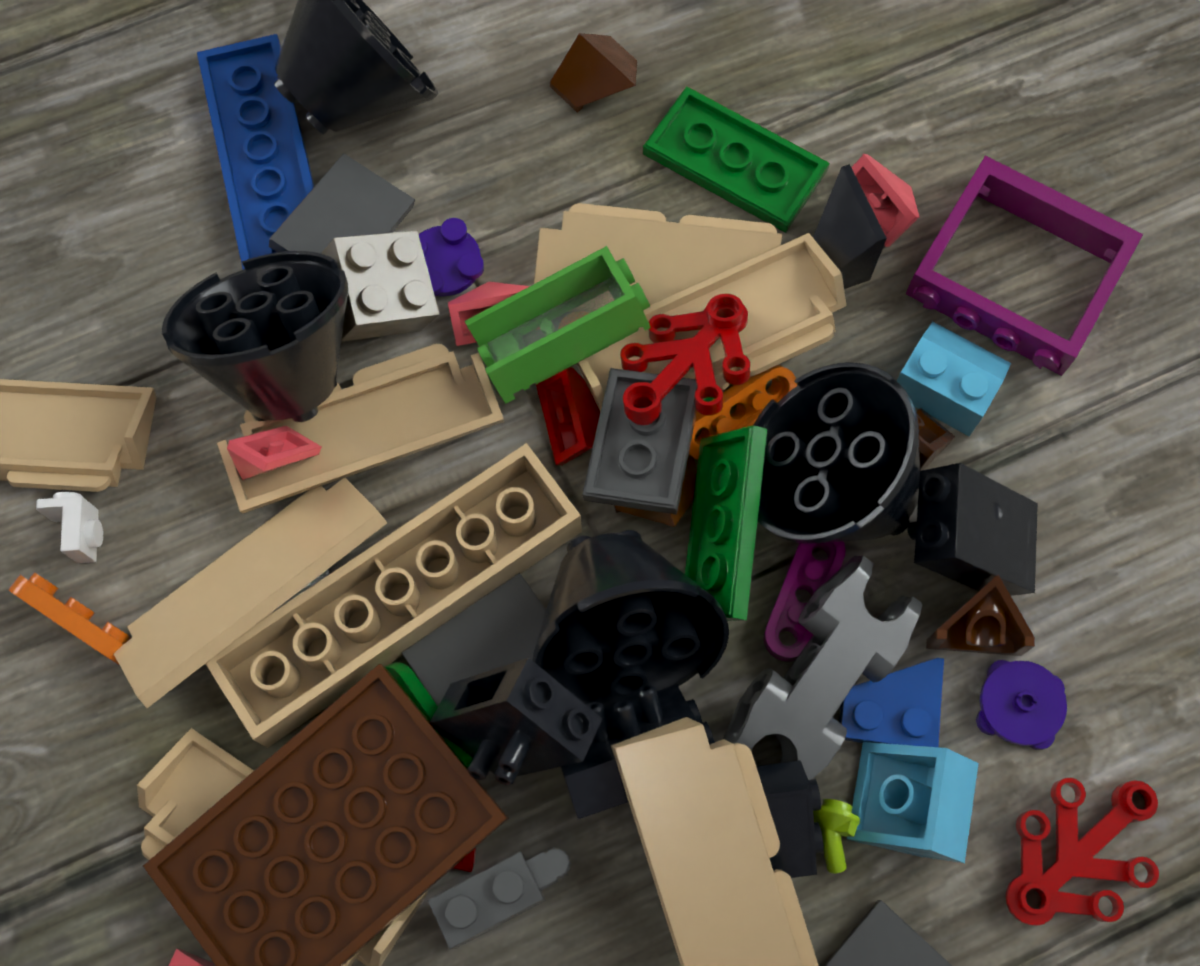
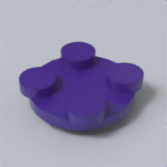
(451, 257)
(1022, 704)

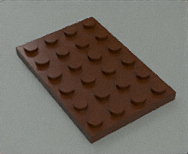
(327, 836)

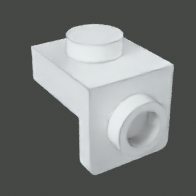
(80, 524)

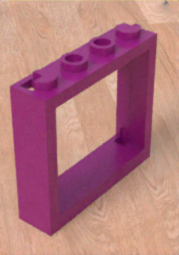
(1051, 212)

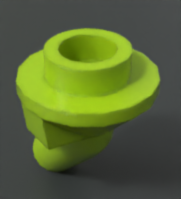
(835, 821)

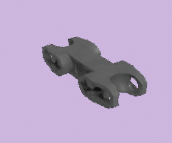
(841, 649)

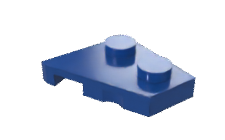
(898, 708)

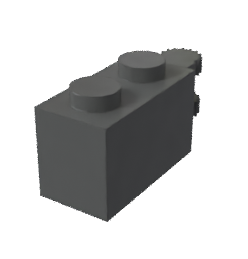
(496, 895)

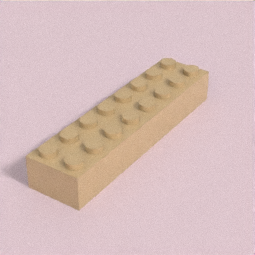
(393, 595)

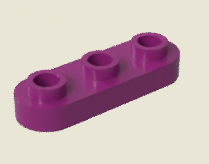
(803, 574)

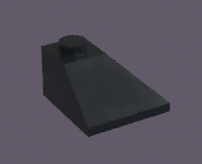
(850, 230)

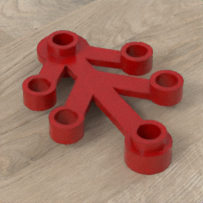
(721, 319)
(1076, 856)

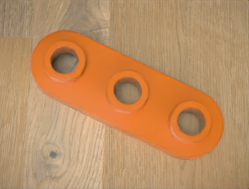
(750, 401)
(71, 616)

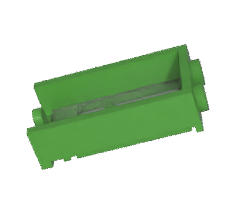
(558, 322)

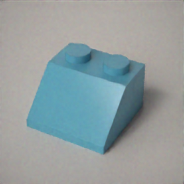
(952, 378)
(915, 800)

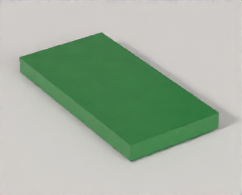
(736, 159)
(726, 516)

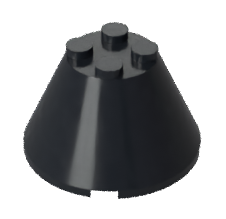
(346, 66)
(265, 332)
(840, 457)
(626, 621)

